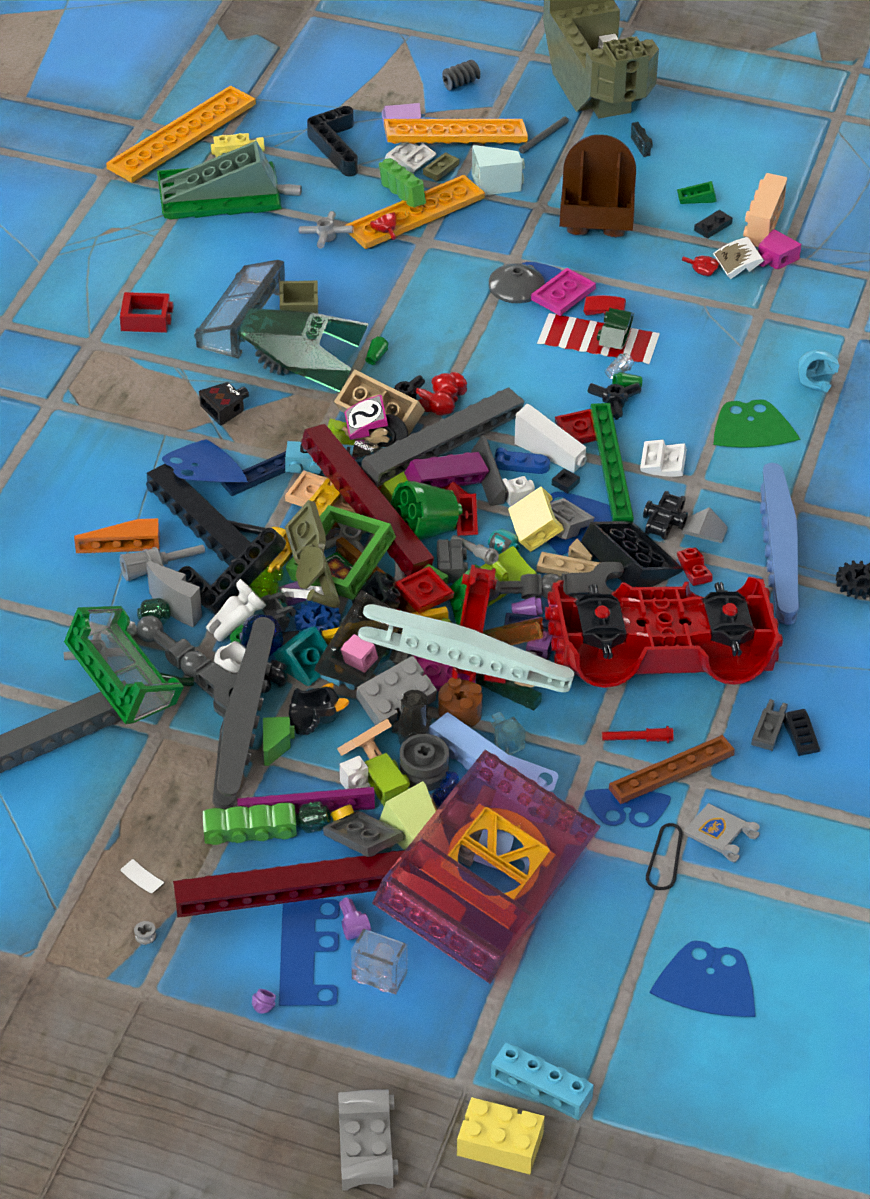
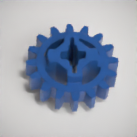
(317, 615)

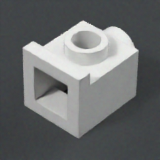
(517, 489)
(354, 773)

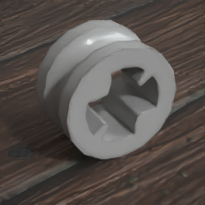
(149, 936)

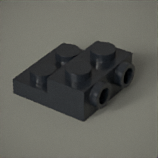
(382, 588)

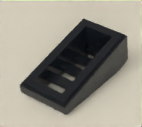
(800, 719)

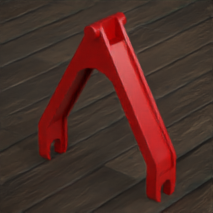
(475, 604)

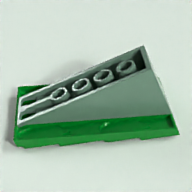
(224, 185)

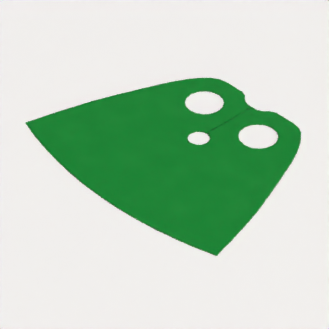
(766, 429)

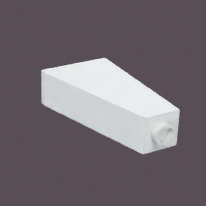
(544, 437)

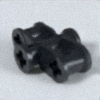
(665, 515)

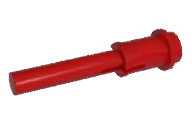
(650, 735)

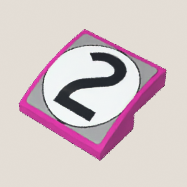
(365, 416)

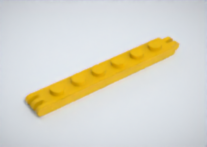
(323, 497)

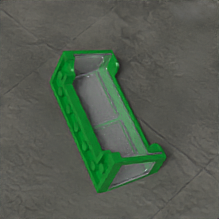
(118, 664)

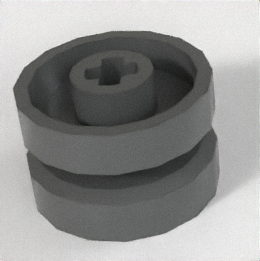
(424, 759)

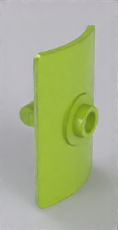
(509, 568)

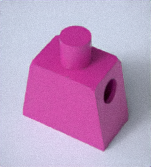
(778, 250)

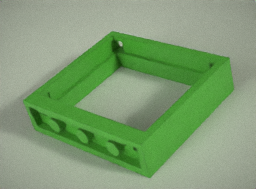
(369, 558)

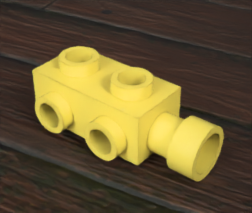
(227, 143)

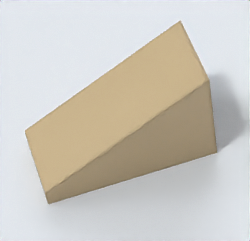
(578, 551)

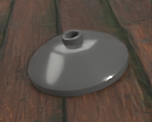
(515, 282)

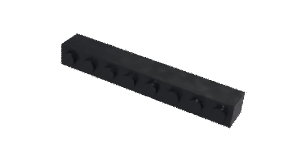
(196, 513)

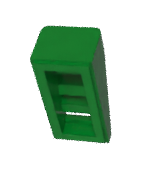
(697, 193)

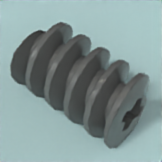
(460, 74)

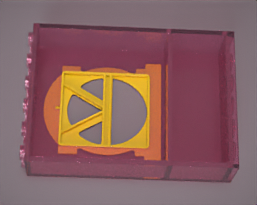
(457, 907)

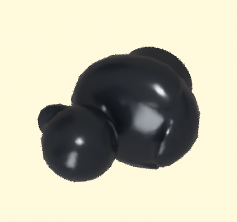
(276, 675)

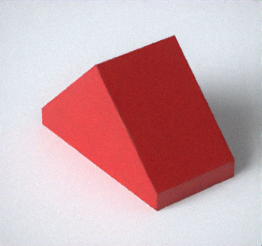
(467, 521)

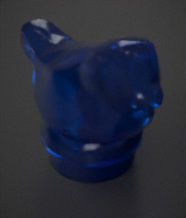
(445, 788)

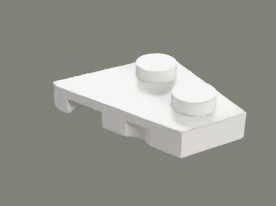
(300, 593)

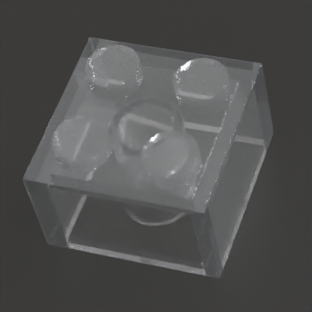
(379, 961)

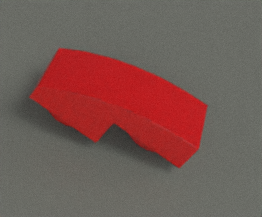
(602, 303)
(694, 566)

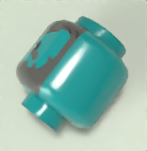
(502, 540)

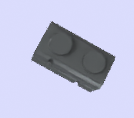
(450, 559)

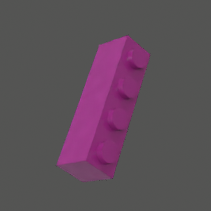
(441, 471)

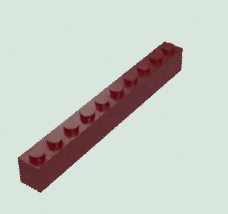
(364, 496)
(282, 884)

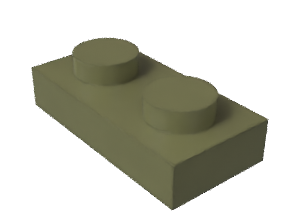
(440, 166)

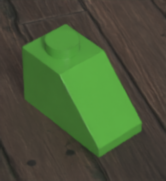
(276, 737)

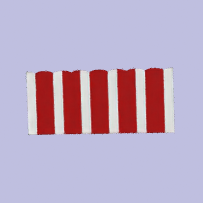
(582, 336)

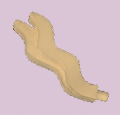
(375, 436)

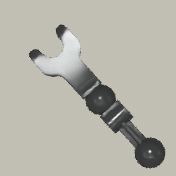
(574, 583)
(182, 654)

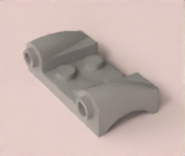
(366, 1138)

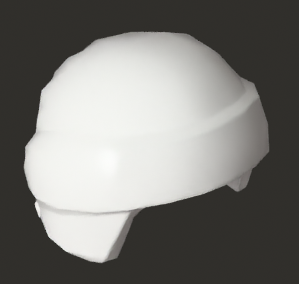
(230, 657)

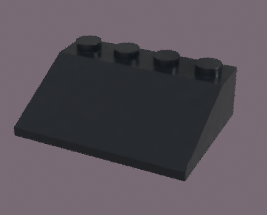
(626, 543)

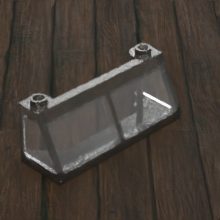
(248, 290)

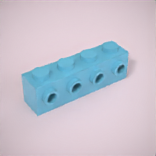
(542, 1081)

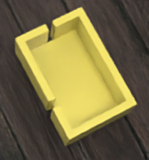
(500, 1135)

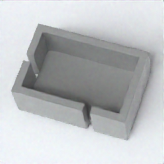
(383, 693)

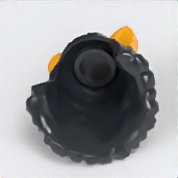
(314, 708)

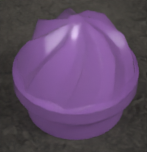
(263, 1001)

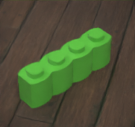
(402, 182)
(250, 823)

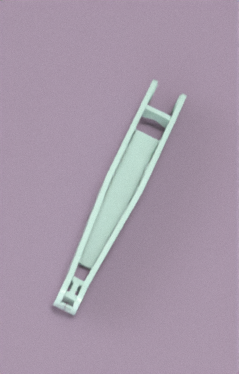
(463, 649)

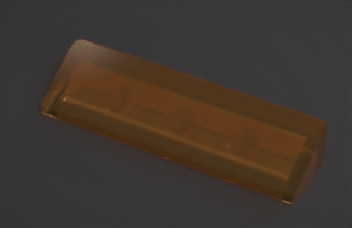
(518, 632)

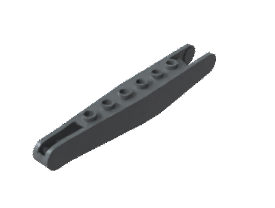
(241, 716)

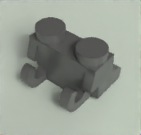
(275, 609)

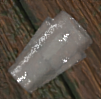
(621, 364)

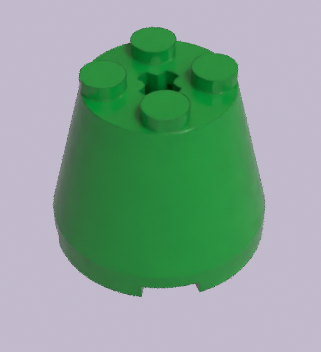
(426, 508)

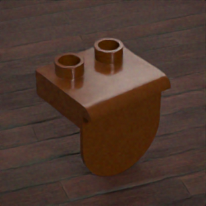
(598, 187)

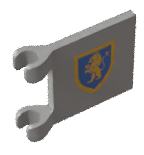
(718, 829)

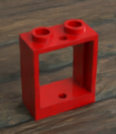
(146, 322)

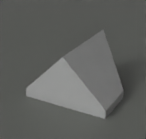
(705, 526)

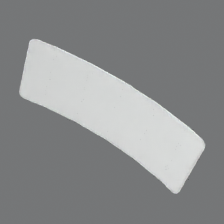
(141, 876)

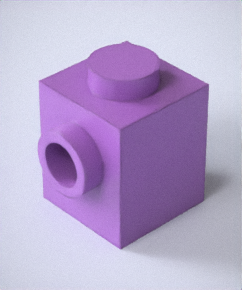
(541, 646)

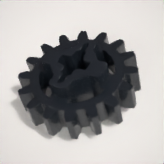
(854, 579)

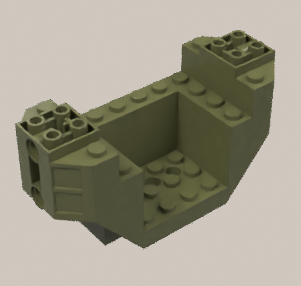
(591, 76)

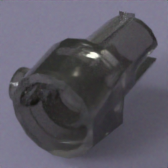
(413, 716)

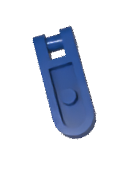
(521, 461)

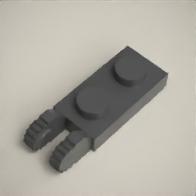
(769, 726)

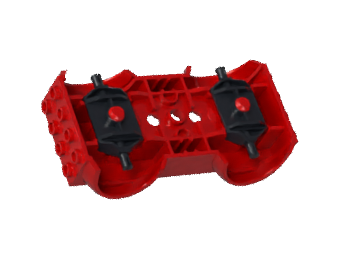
(718, 634)

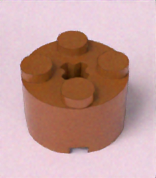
(461, 700)

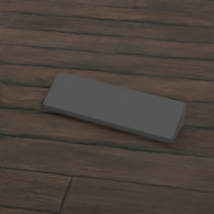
(492, 483)

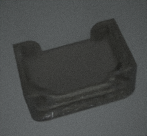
(332, 661)

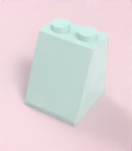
(497, 170)

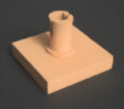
(366, 741)

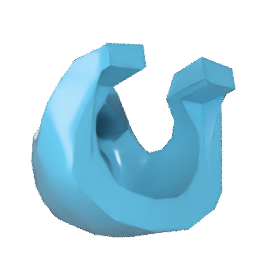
(816, 364)

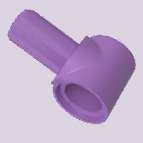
(353, 920)

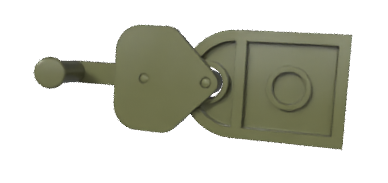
(308, 545)

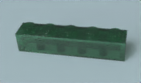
(519, 694)

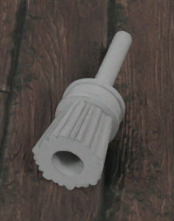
(135, 564)

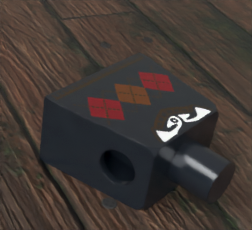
(223, 401)

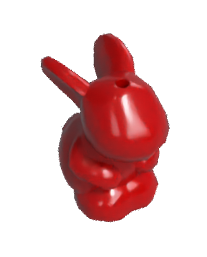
(445, 388)

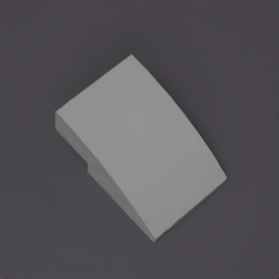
(180, 595)

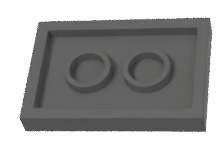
(363, 833)

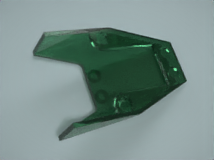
(295, 338)

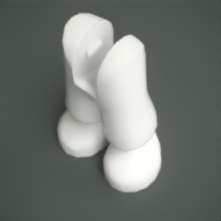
(235, 612)

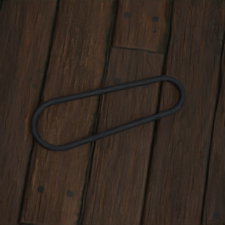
(676, 858)

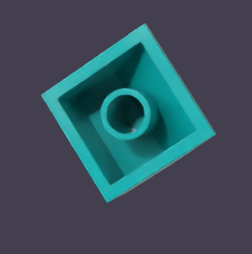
(302, 655)

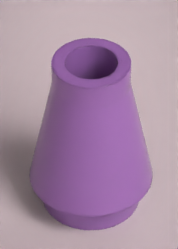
(529, 606)

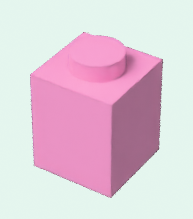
(359, 653)

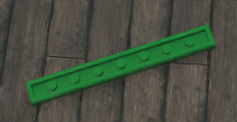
(611, 462)

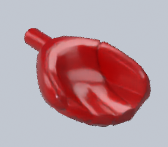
(385, 224)
(703, 264)

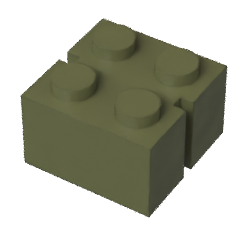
(299, 296)

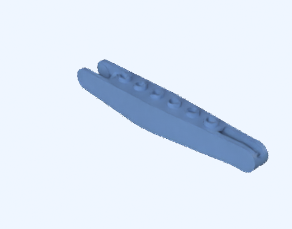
(781, 542)

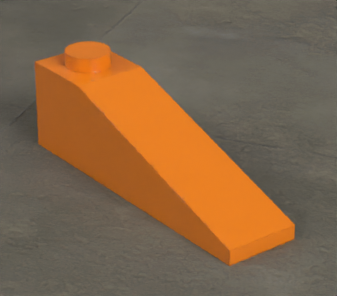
(123, 537)

